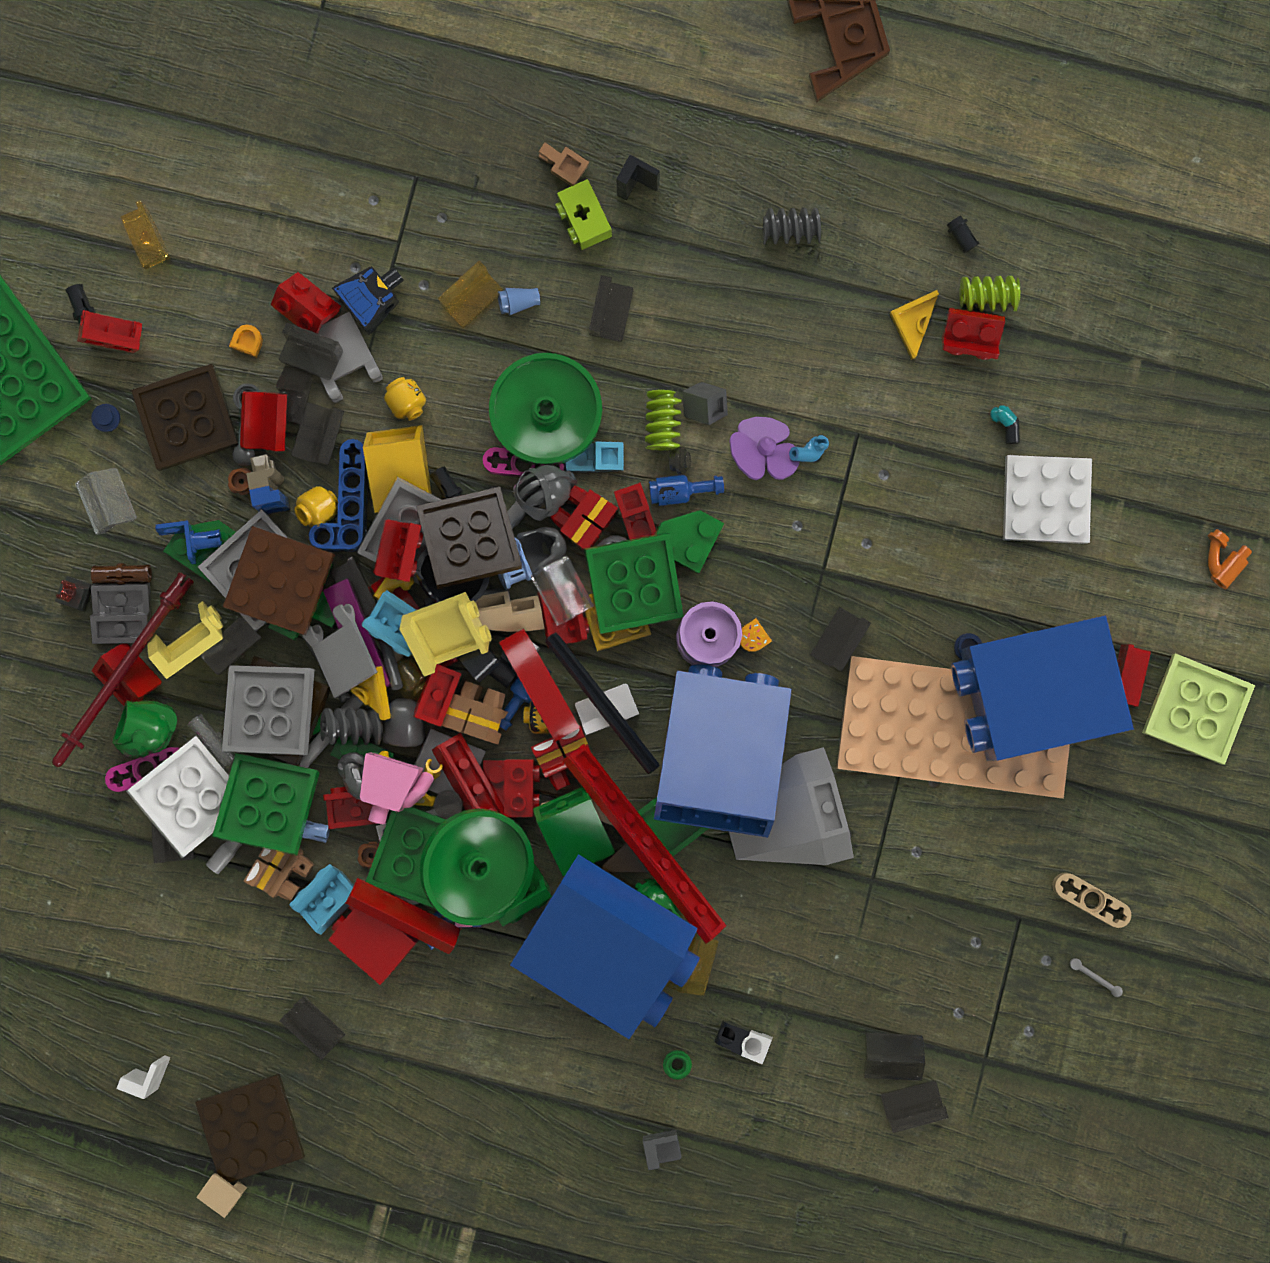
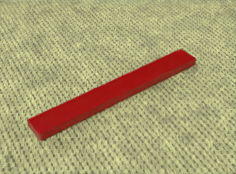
(644, 843)

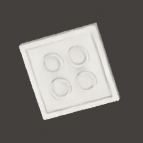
(1047, 499)
(183, 796)

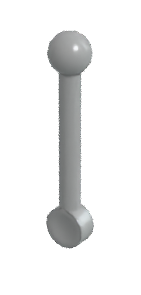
(1077, 965)

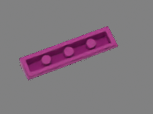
(343, 594)

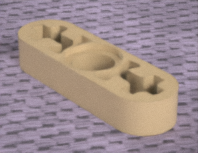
(1113, 902)

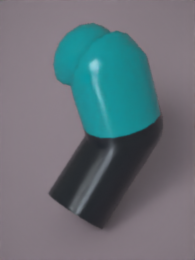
(1010, 421)

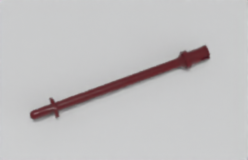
(169, 601)

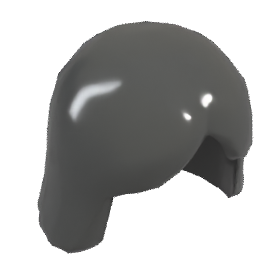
(532, 547)
(402, 727)

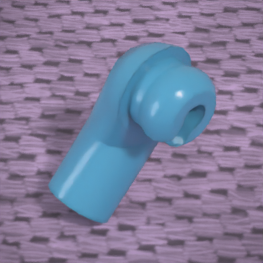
(811, 451)

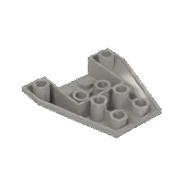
(808, 817)

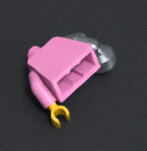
(385, 782)

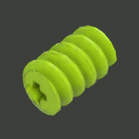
(989, 292)
(662, 419)

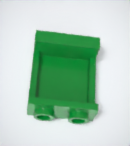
(573, 828)
(672, 835)

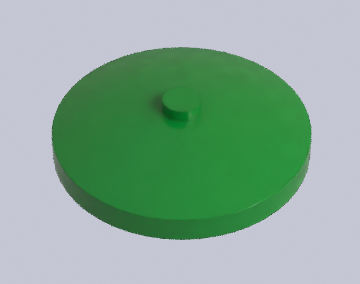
(545, 409)
(476, 866)

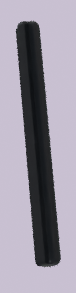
(602, 703)

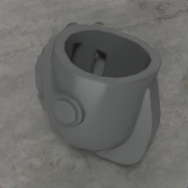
(548, 490)

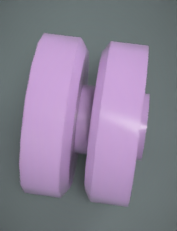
(715, 619)

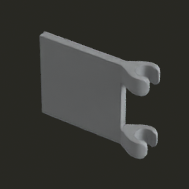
(354, 354)
(343, 653)

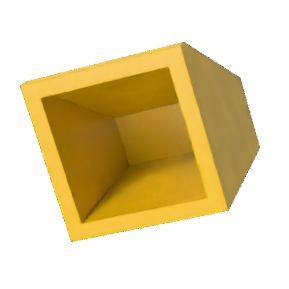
(394, 455)

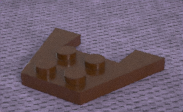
(853, 37)

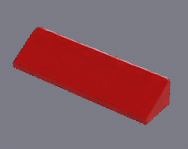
(466, 775)
(403, 916)

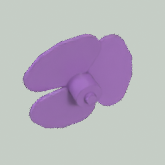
(756, 445)

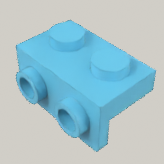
(386, 621)
(323, 898)

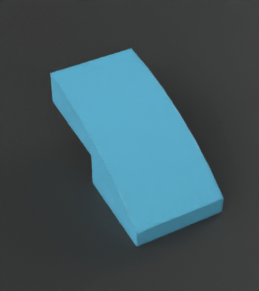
(598, 458)

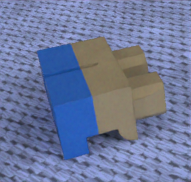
(264, 485)

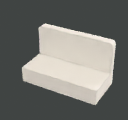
(591, 717)
(142, 1083)

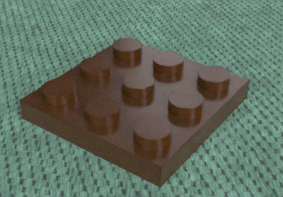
(278, 580)

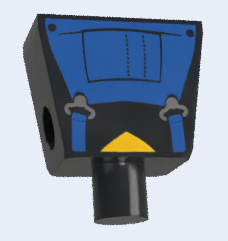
(369, 296)

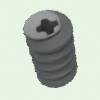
(791, 225)
(351, 725)

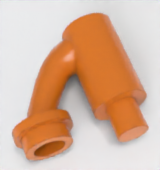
(1227, 572)

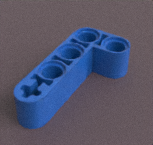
(345, 497)

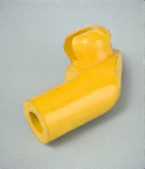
(391, 585)

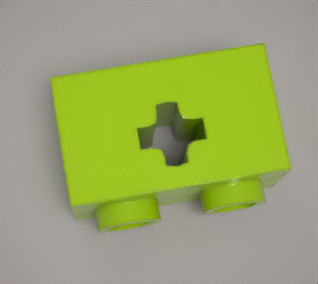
(578, 199)

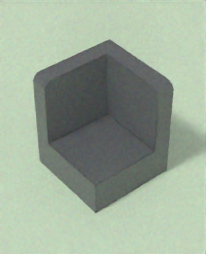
(705, 403)
(661, 1148)

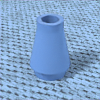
(517, 299)

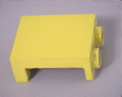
(444, 632)
(189, 646)

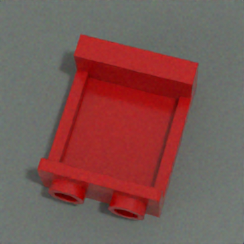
(371, 943)

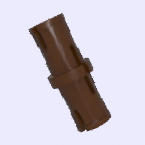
(121, 573)

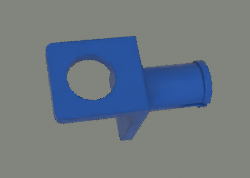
(194, 541)

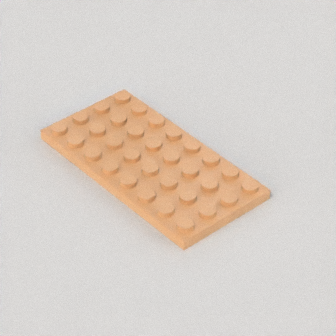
(912, 726)

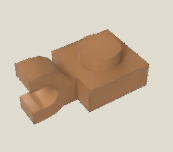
(567, 165)

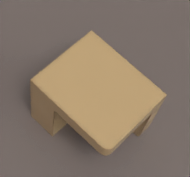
(220, 1194)

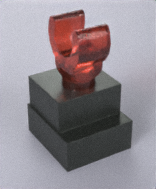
(74, 593)

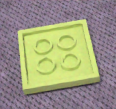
(1198, 709)

